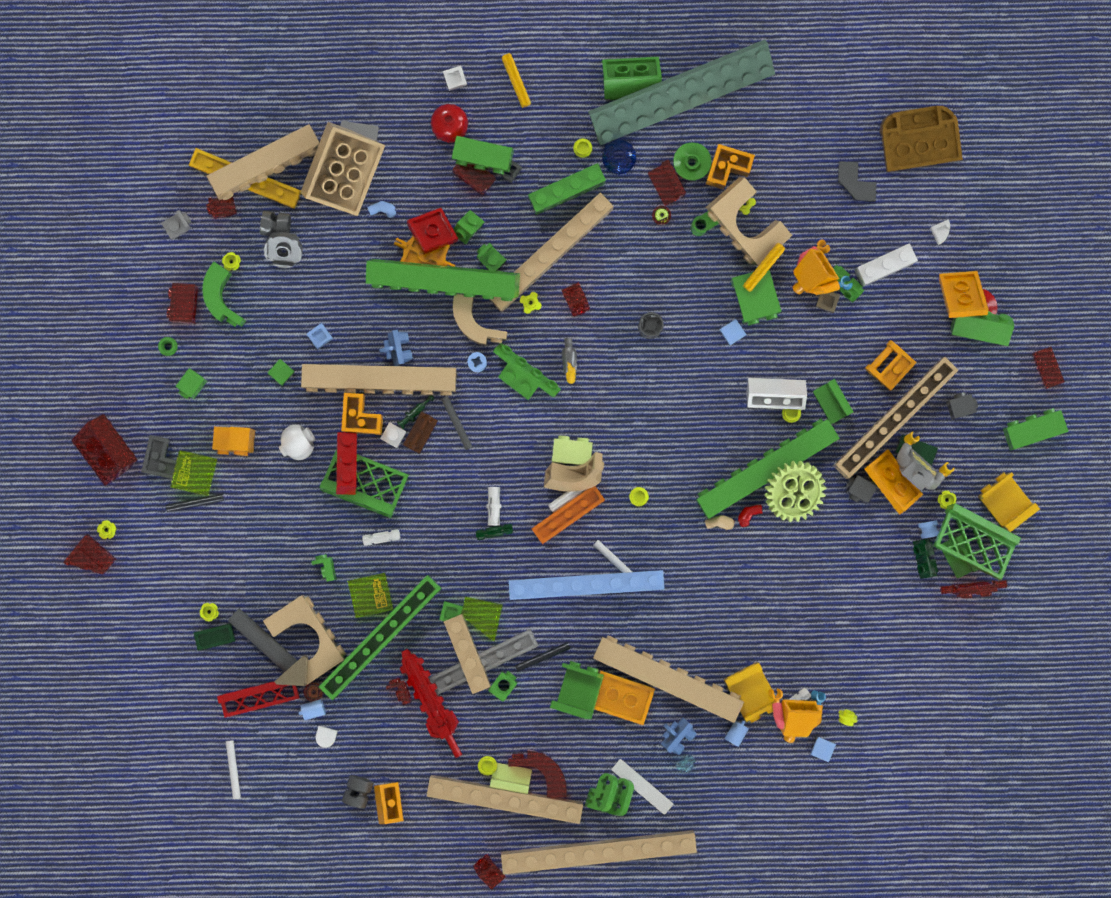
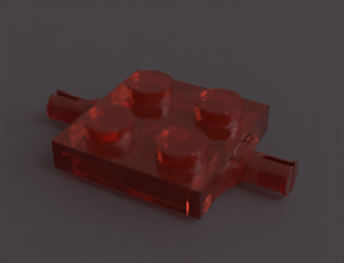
(966, 590)

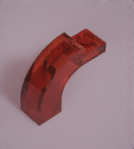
(547, 765)

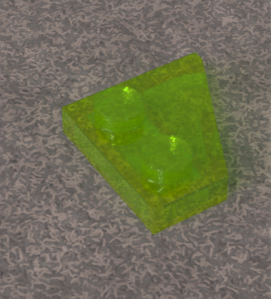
(482, 615)

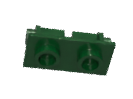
(926, 567)

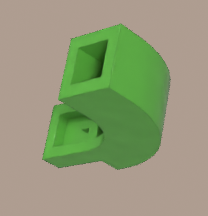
(213, 287)

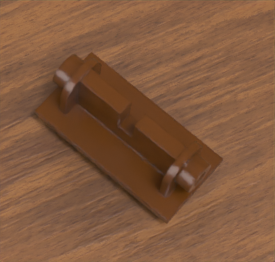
(420, 432)

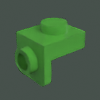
(468, 226)

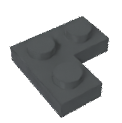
(155, 458)

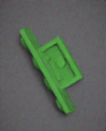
(522, 375)

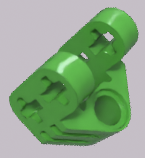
(607, 797)

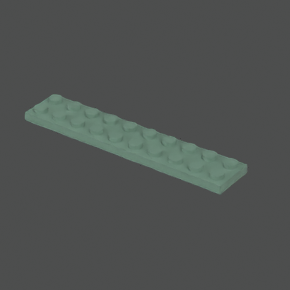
(682, 92)

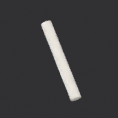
(611, 557)
(233, 769)

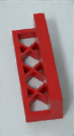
(243, 693)

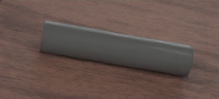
(262, 640)

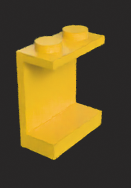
(1007, 502)
(753, 689)

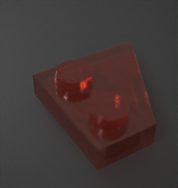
(90, 556)

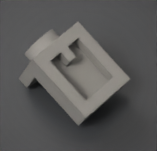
(177, 224)

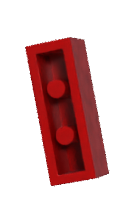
(346, 463)

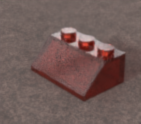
(104, 449)

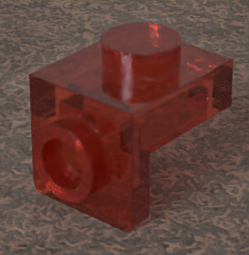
(489, 871)

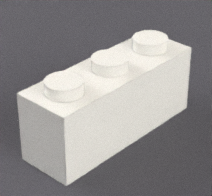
(886, 265)
(776, 393)

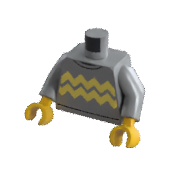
(917, 469)

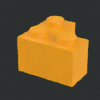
(727, 161)
(356, 420)
(233, 439)

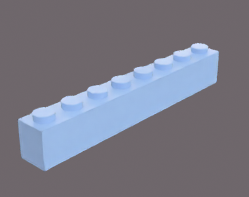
(586, 584)

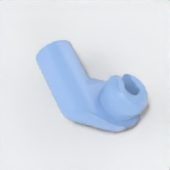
(384, 207)

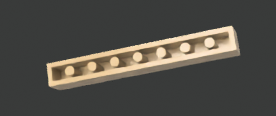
(559, 245)
(378, 378)
(895, 418)
(667, 679)
(505, 800)

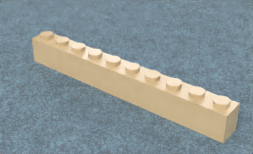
(598, 852)

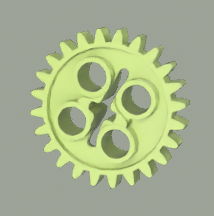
(795, 491)

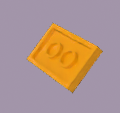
(963, 294)
(892, 483)
(624, 698)

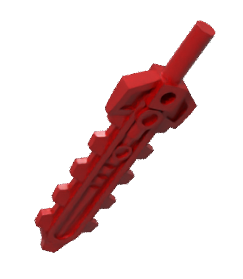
(441, 721)

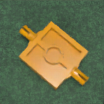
(413, 253)

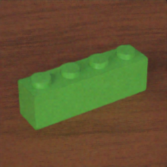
(567, 189)

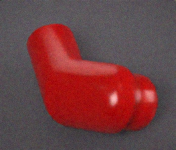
(747, 513)

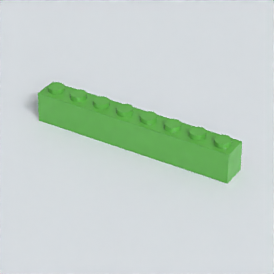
(442, 278)
(758, 472)
(380, 637)

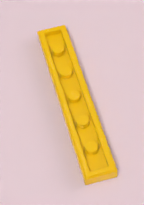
(269, 188)

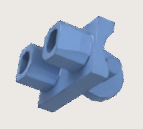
(393, 348)
(675, 734)

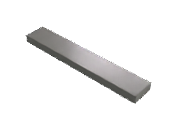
(490, 659)

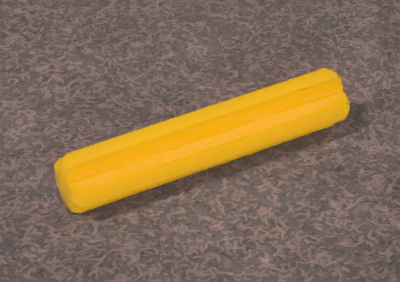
(516, 80)
(764, 266)

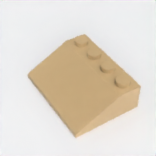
(342, 169)

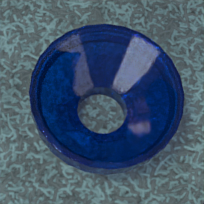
(615, 166)

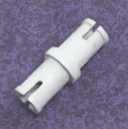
(493, 506)

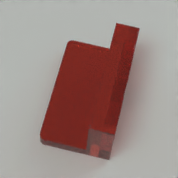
(476, 179)
(667, 183)

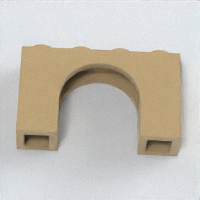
(725, 210)
(302, 612)

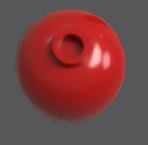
(449, 122)

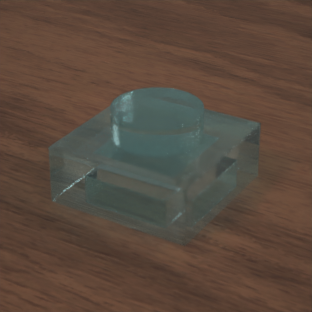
(686, 764)

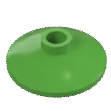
(694, 152)

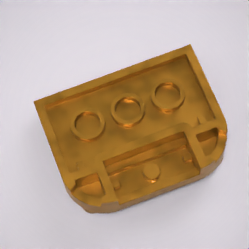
(920, 138)

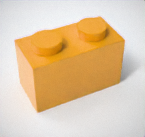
(388, 803)

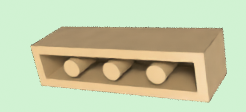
(467, 653)

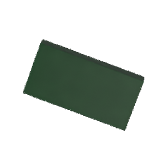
(925, 450)
(214, 636)

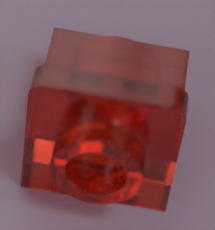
(221, 208)
(575, 299)
(403, 692)

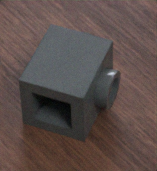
(962, 405)
(860, 489)

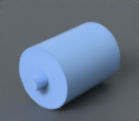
(312, 709)
(737, 733)

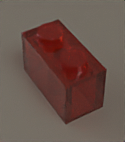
(183, 303)

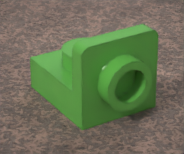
(490, 257)
(328, 570)

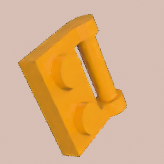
(895, 369)

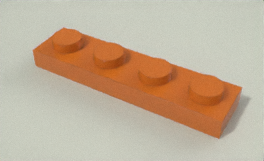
(568, 514)

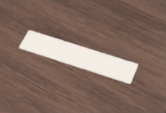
(643, 787)

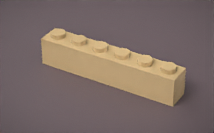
(264, 162)

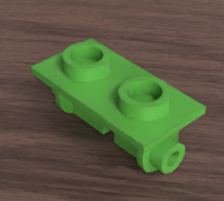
(853, 293)

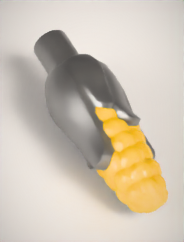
(569, 360)

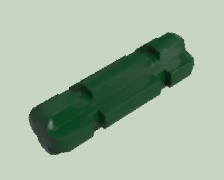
(494, 531)

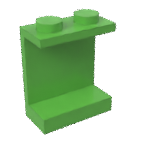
(758, 303)
(579, 690)

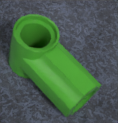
(706, 220)

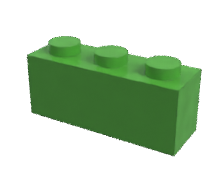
(482, 155)
(986, 328)
(1035, 429)

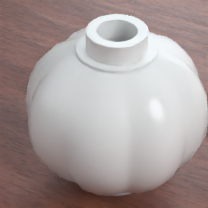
(297, 442)

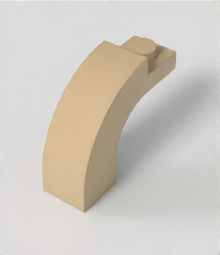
(463, 315)
(574, 478)

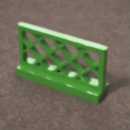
(362, 499)
(982, 526)

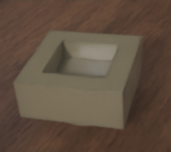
(828, 301)

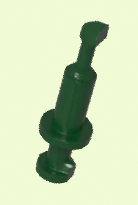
(414, 412)

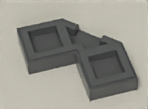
(848, 179)

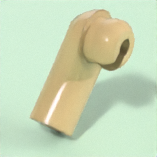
(721, 521)

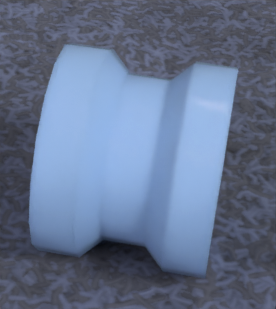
(474, 361)
(928, 529)

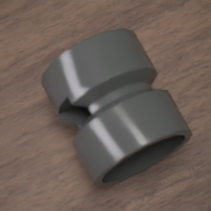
(274, 223)
(650, 325)
(360, 785)

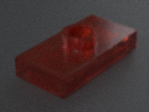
(1048, 367)

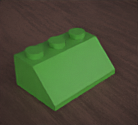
(629, 75)

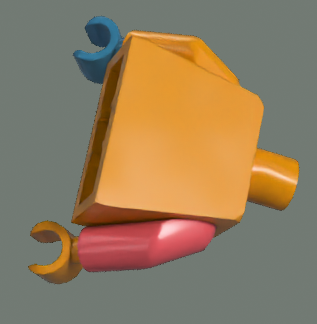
(816, 274)
(797, 717)

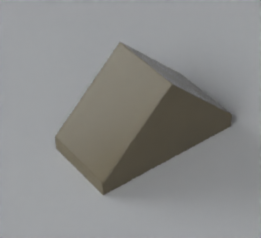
(296, 674)

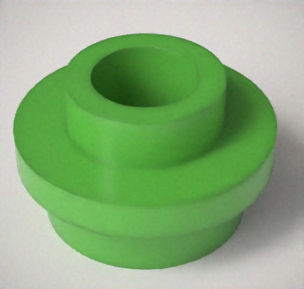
(161, 346)

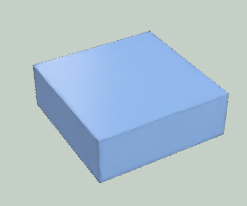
(732, 332)
(319, 336)
(823, 749)

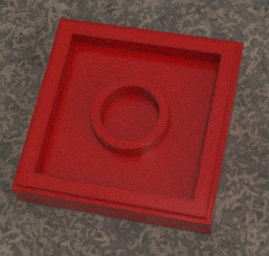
(432, 230)

